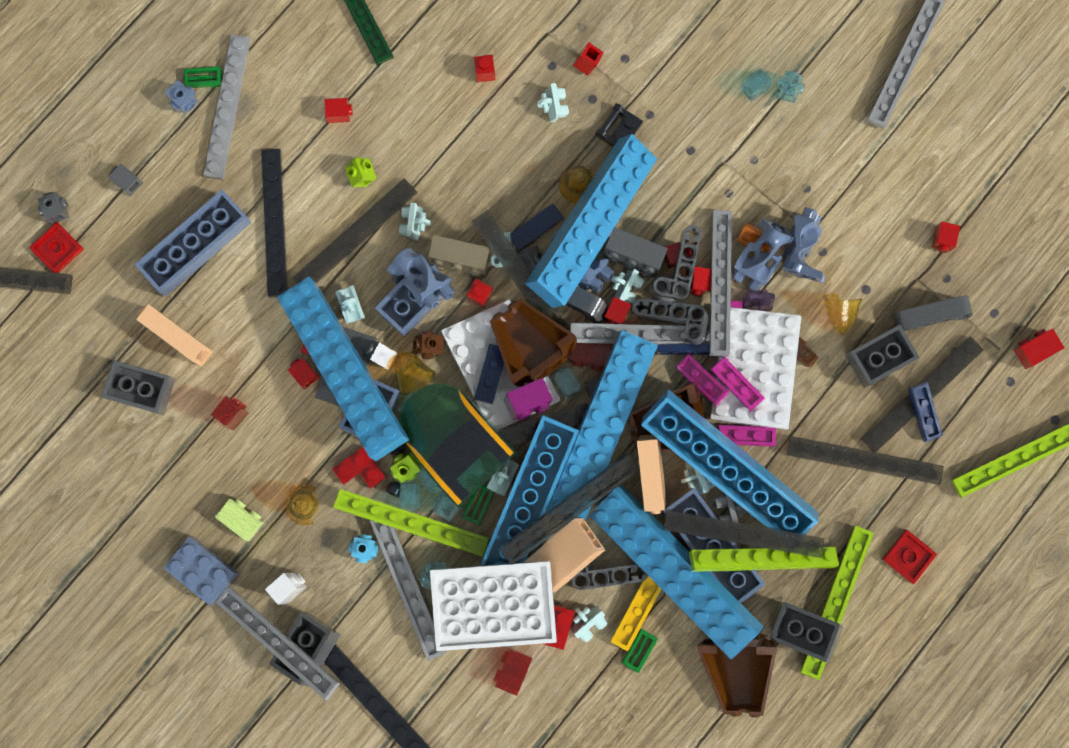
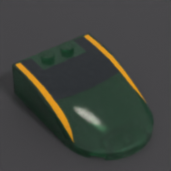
(453, 440)

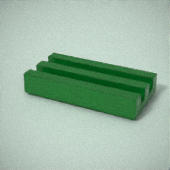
(202, 84)
(471, 519)
(645, 656)

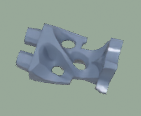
(806, 234)
(755, 267)
(597, 270)
(424, 285)

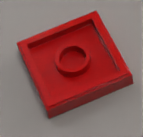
(56, 248)
(909, 556)

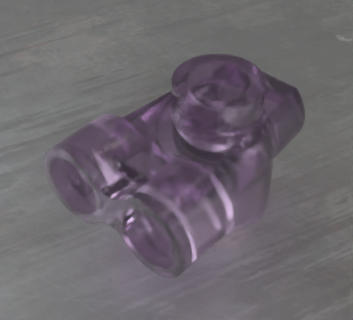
(761, 299)

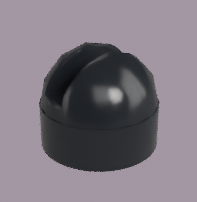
(394, 489)

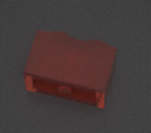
(590, 355)
(230, 412)
(513, 671)

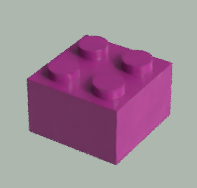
(528, 399)

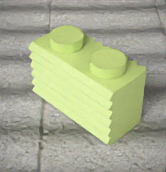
(240, 519)

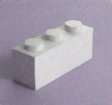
(286, 587)

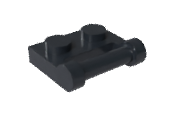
(629, 125)

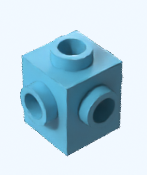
(370, 552)

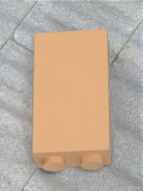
(173, 335)
(651, 473)
(569, 551)

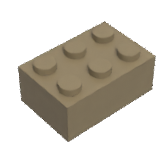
(459, 257)

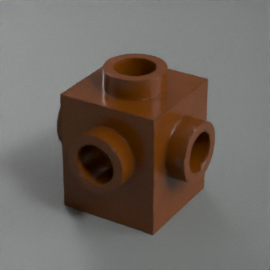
(428, 345)

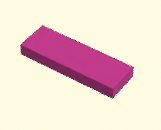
(705, 381)
(737, 384)
(749, 435)

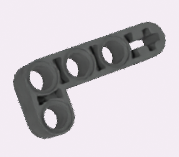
(681, 261)
(588, 304)
(938, 312)
(669, 316)
(609, 577)

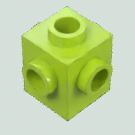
(360, 172)
(405, 467)

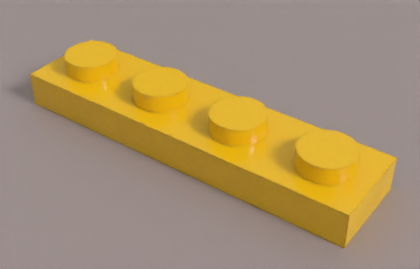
(636, 614)

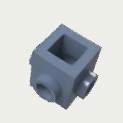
(181, 97)

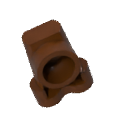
(805, 350)

